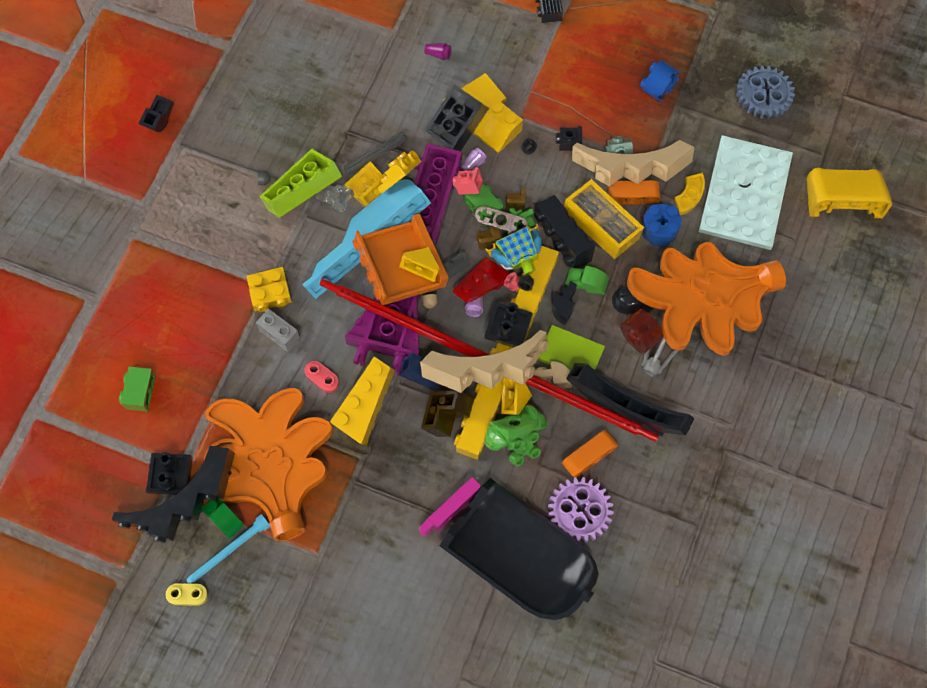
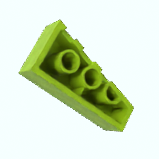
(300, 183)

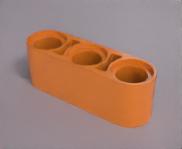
(635, 194)
(590, 453)

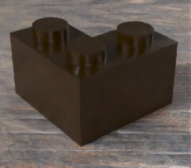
(442, 411)

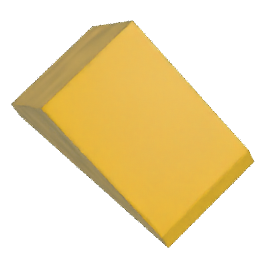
(420, 263)
(514, 397)

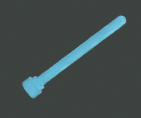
(259, 525)

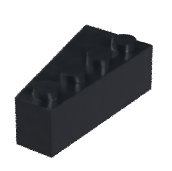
(564, 233)

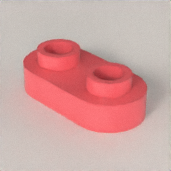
(320, 377)

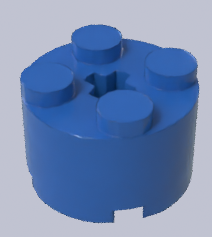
(660, 80)
(661, 224)

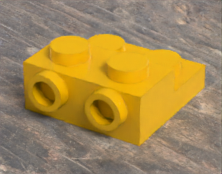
(398, 169)
(269, 289)

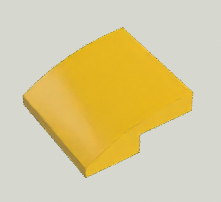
(365, 184)

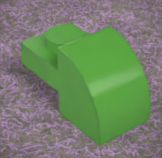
(590, 279)

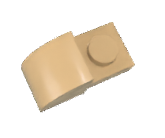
(556, 374)

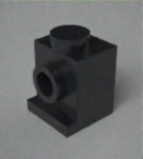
(568, 137)

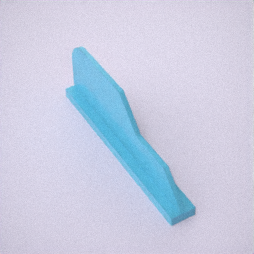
(388, 210)

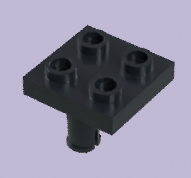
(508, 324)
(168, 473)

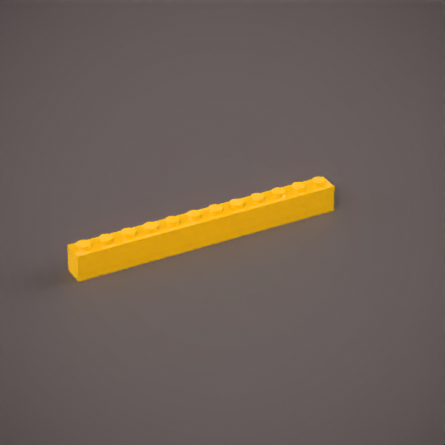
(488, 400)

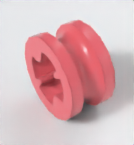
(512, 281)

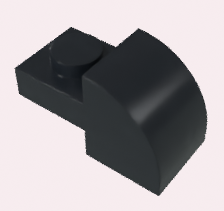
(156, 116)
(562, 305)

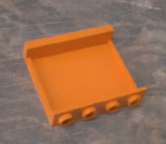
(382, 256)

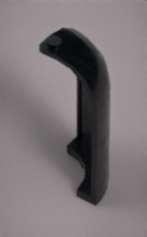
(522, 554)

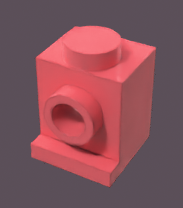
(468, 182)

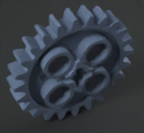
(749, 93)

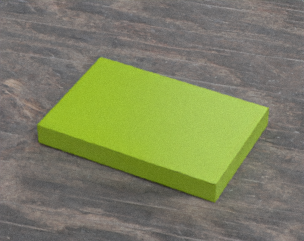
(570, 349)

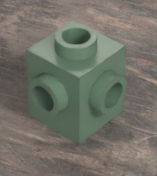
(619, 145)

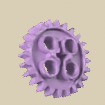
(594, 499)

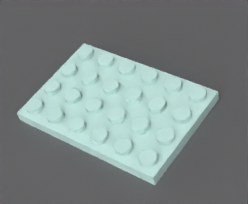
(750, 212)

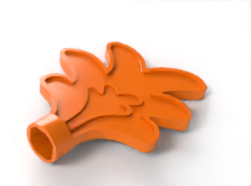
(706, 292)
(271, 457)

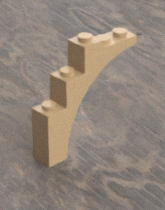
(635, 167)
(486, 370)

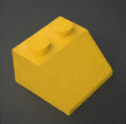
(498, 126)

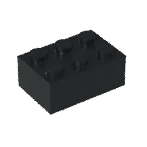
(456, 119)

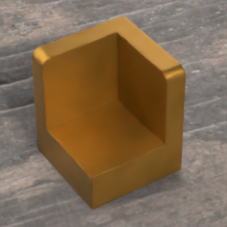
(516, 200)
(486, 238)

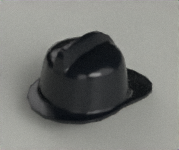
(626, 303)

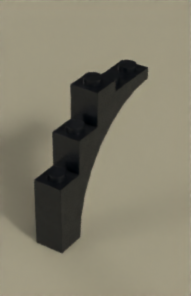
(607, 394)
(207, 484)

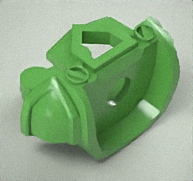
(518, 435)

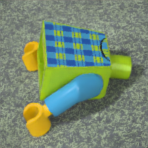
(518, 249)

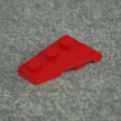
(480, 280)

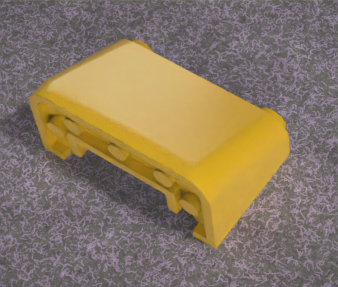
(848, 190)

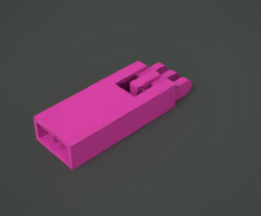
(451, 507)

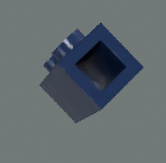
(411, 370)

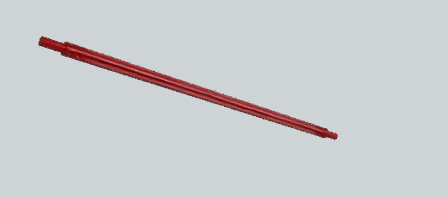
(470, 351)

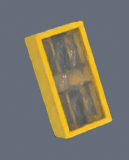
(603, 219)

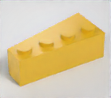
(361, 406)

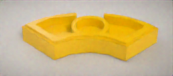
(691, 195)

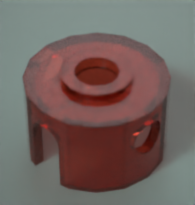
(638, 335)

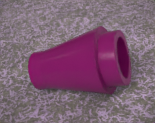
(438, 50)

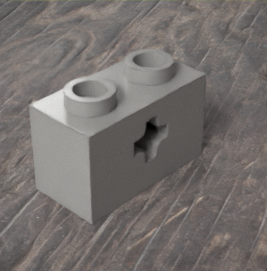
(278, 330)

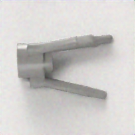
(652, 366)

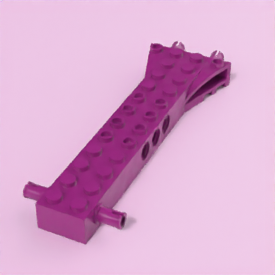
(379, 333)

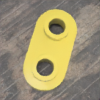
(185, 595)

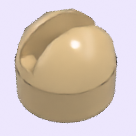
(429, 300)

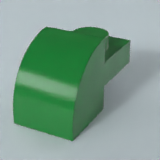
(222, 517)

